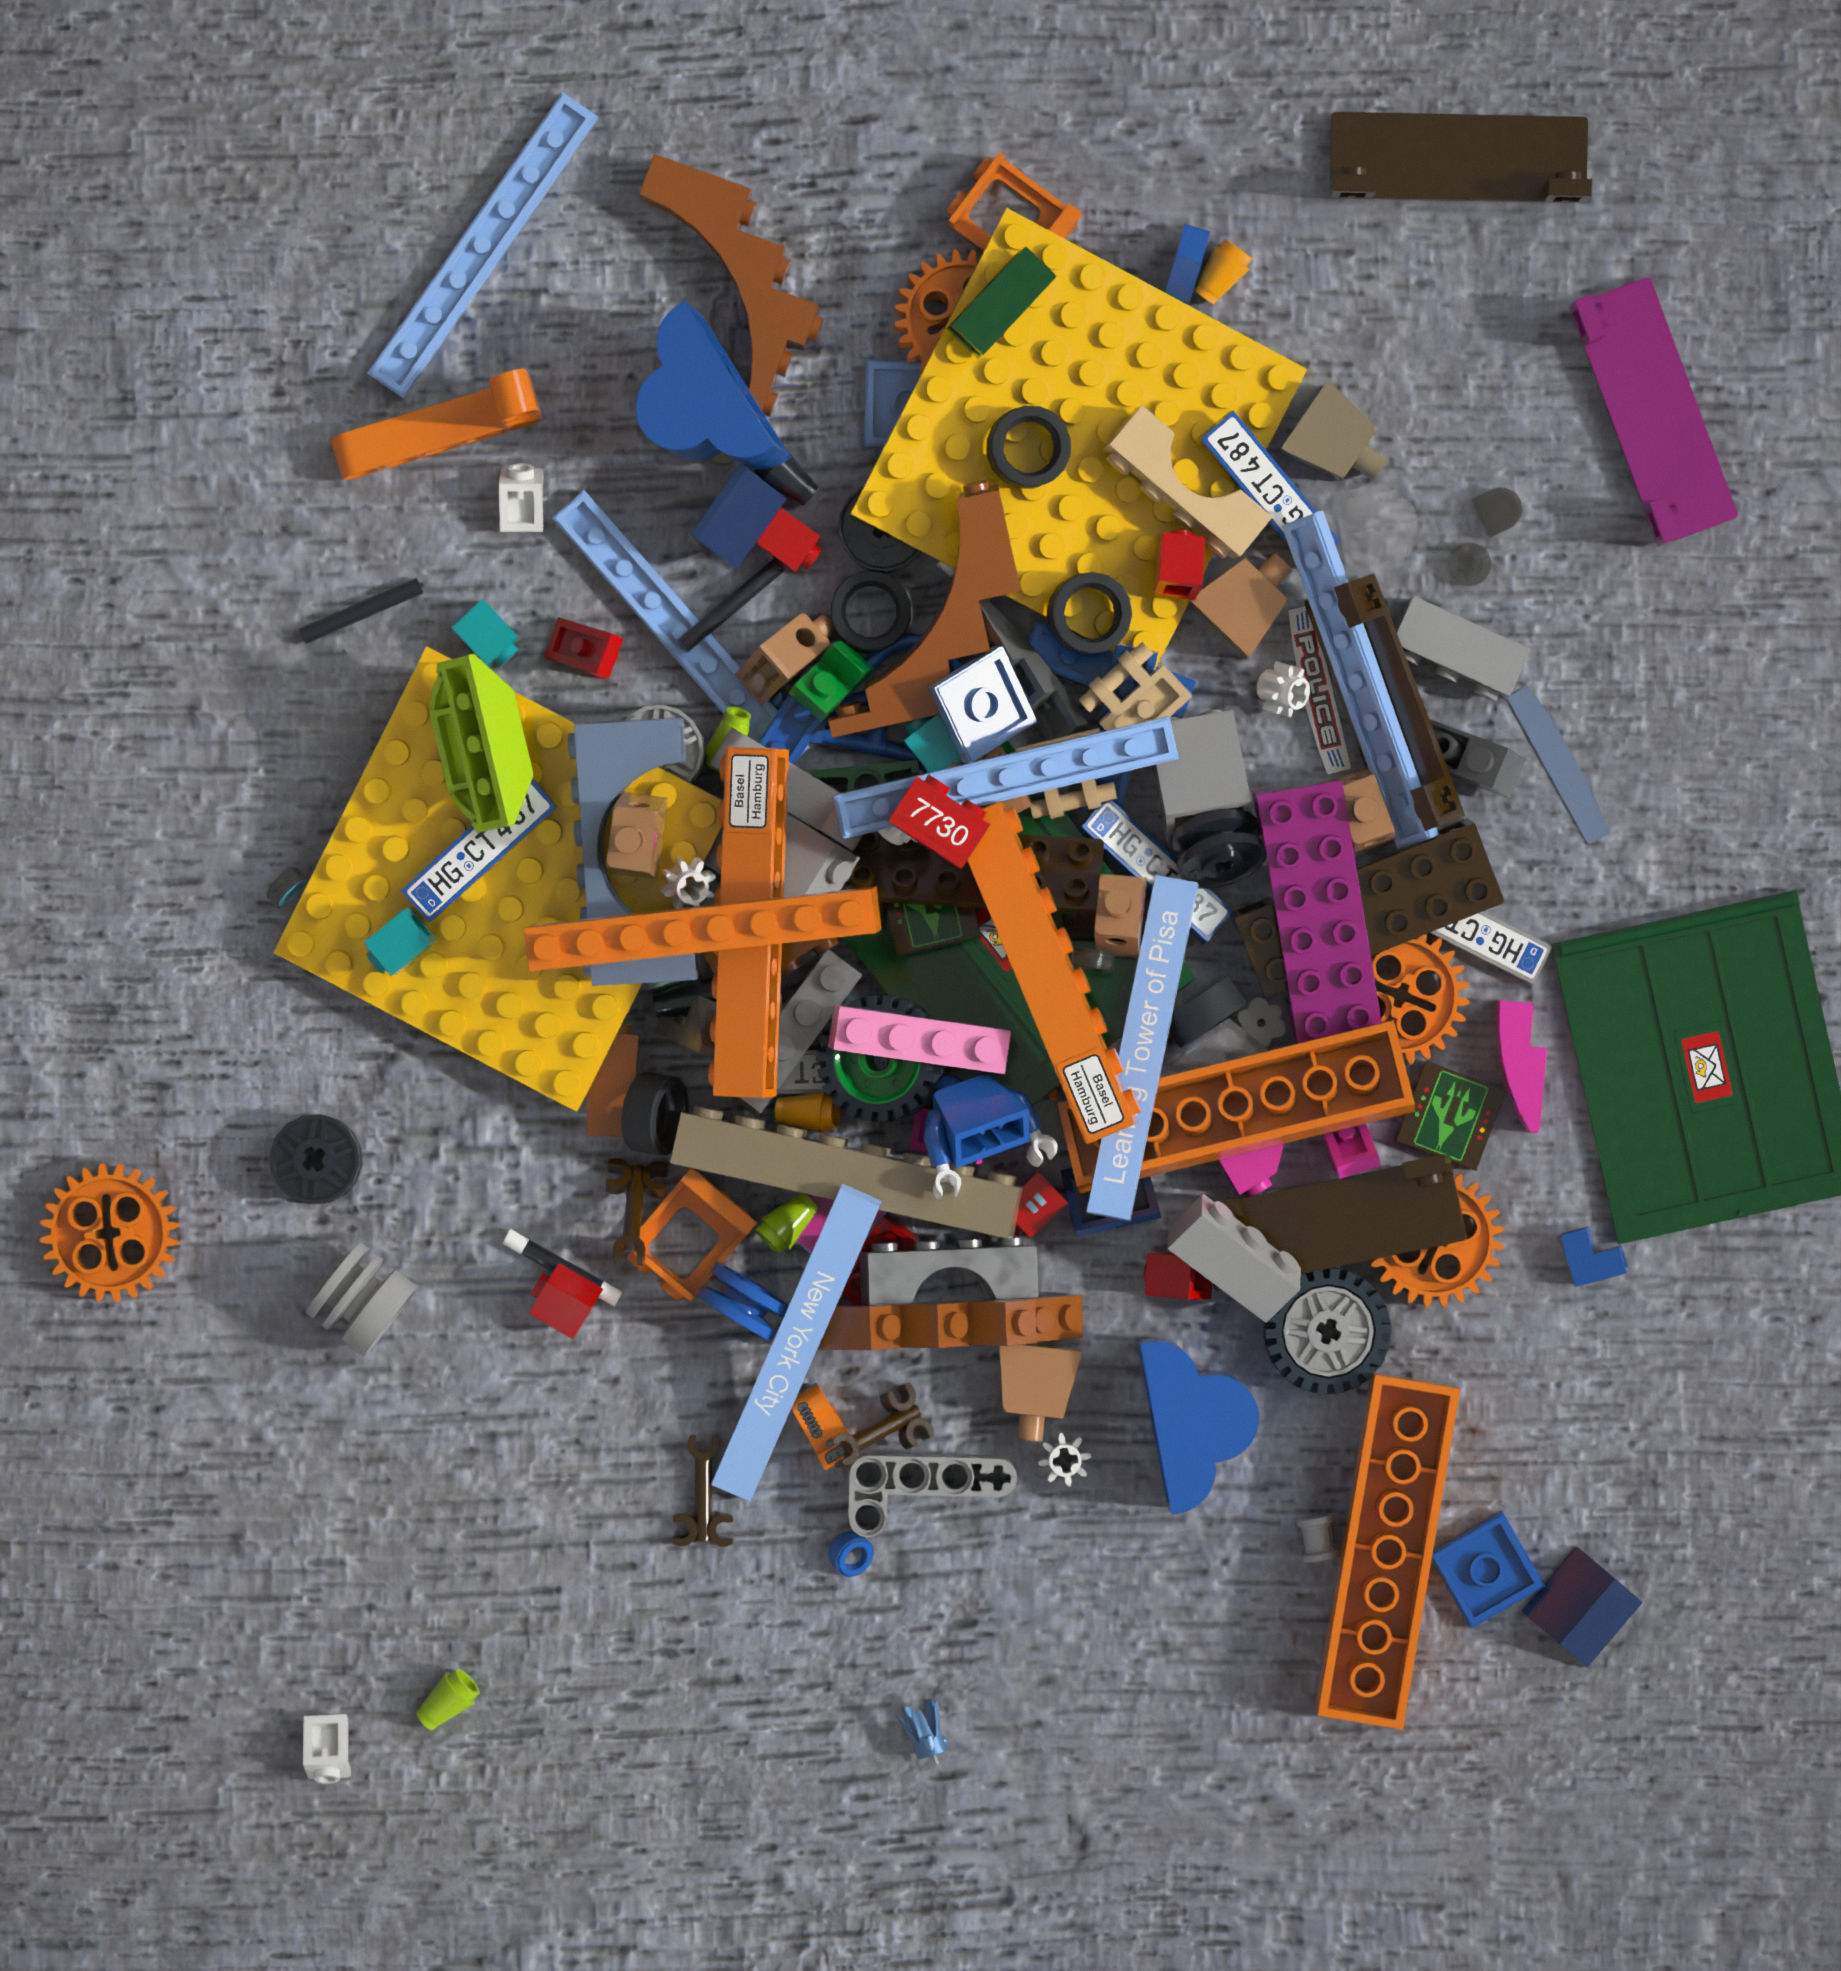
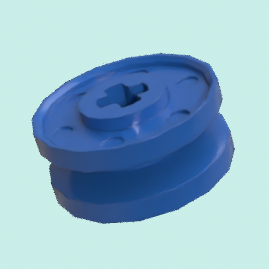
(743, 1301)

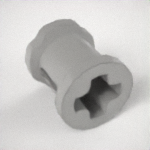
(1318, 1538)

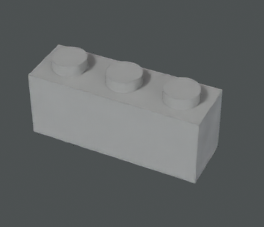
(1460, 649)
(1234, 1257)

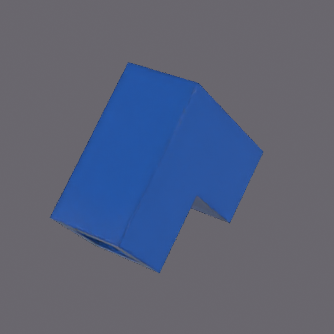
(1187, 263)
(1586, 1263)

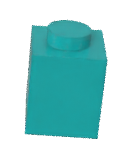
(487, 635)
(931, 743)
(399, 942)

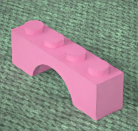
(919, 1039)

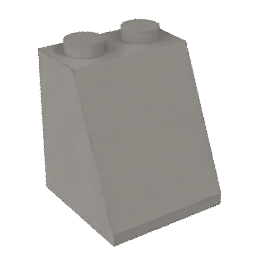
(1208, 770)
(811, 860)

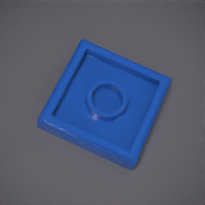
(1486, 1569)

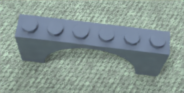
(607, 763)

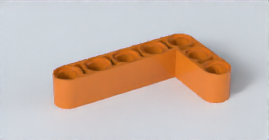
(439, 428)

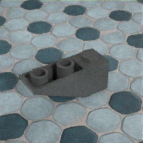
(1478, 760)

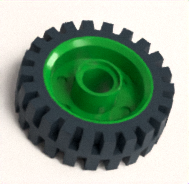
(873, 1092)

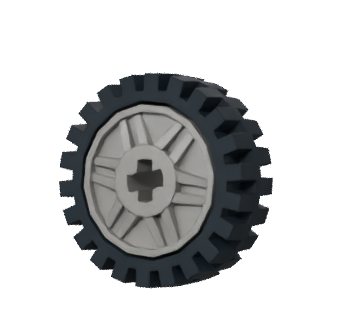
(1340, 1362)

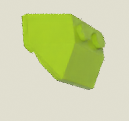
(480, 742)

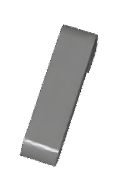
(806, 798)
(931, 1485)

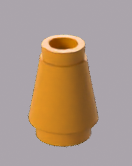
(1222, 271)
(809, 1112)

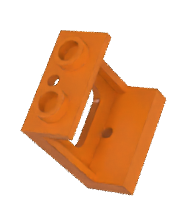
(1053, 213)
(711, 1206)

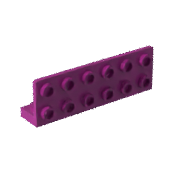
(1653, 411)
(1318, 910)

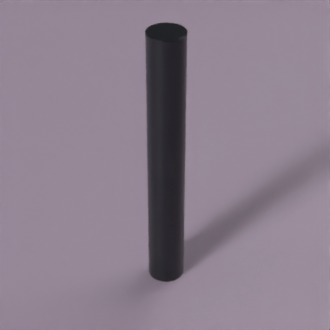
(730, 605)
(361, 610)

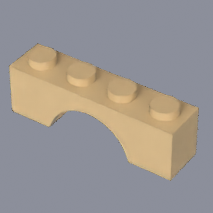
(1144, 449)

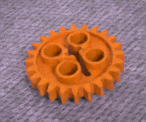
(940, 283)
(1413, 959)
(149, 1228)
(1471, 1256)

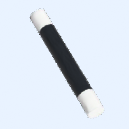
(550, 1261)

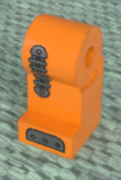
(819, 1423)

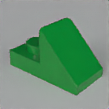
(831, 679)

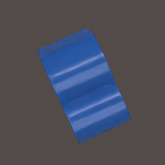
(699, 400)
(1194, 1420)

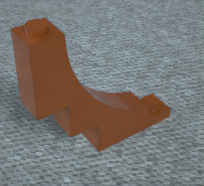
(982, 571)

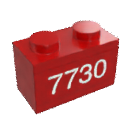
(940, 821)

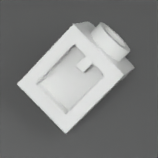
(521, 498)
(326, 1748)

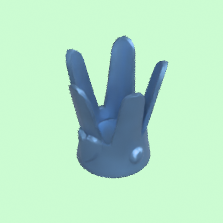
(926, 1737)

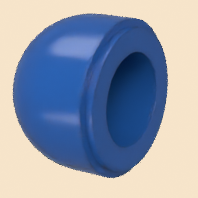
(842, 1545)

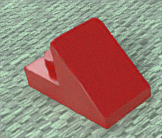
(583, 648)

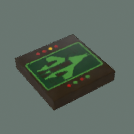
(930, 927)
(1451, 1115)

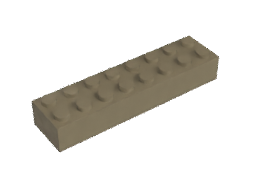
(820, 1167)

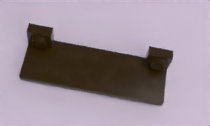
(1459, 157)
(1363, 602)
(919, 876)
(1399, 896)
(1359, 1215)

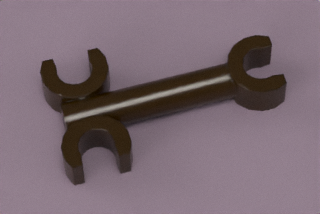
(635, 1181)
(905, 1418)
(703, 1526)

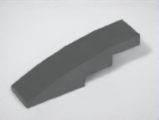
(1047, 697)

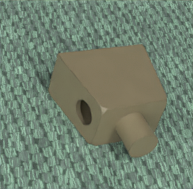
(1334, 438)

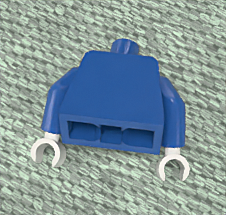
(978, 1121)

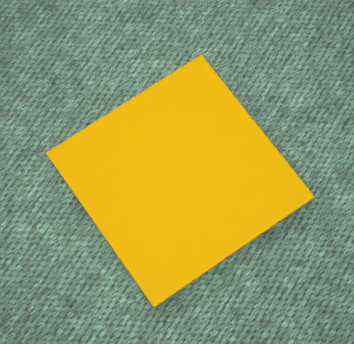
(1090, 356)
(476, 979)

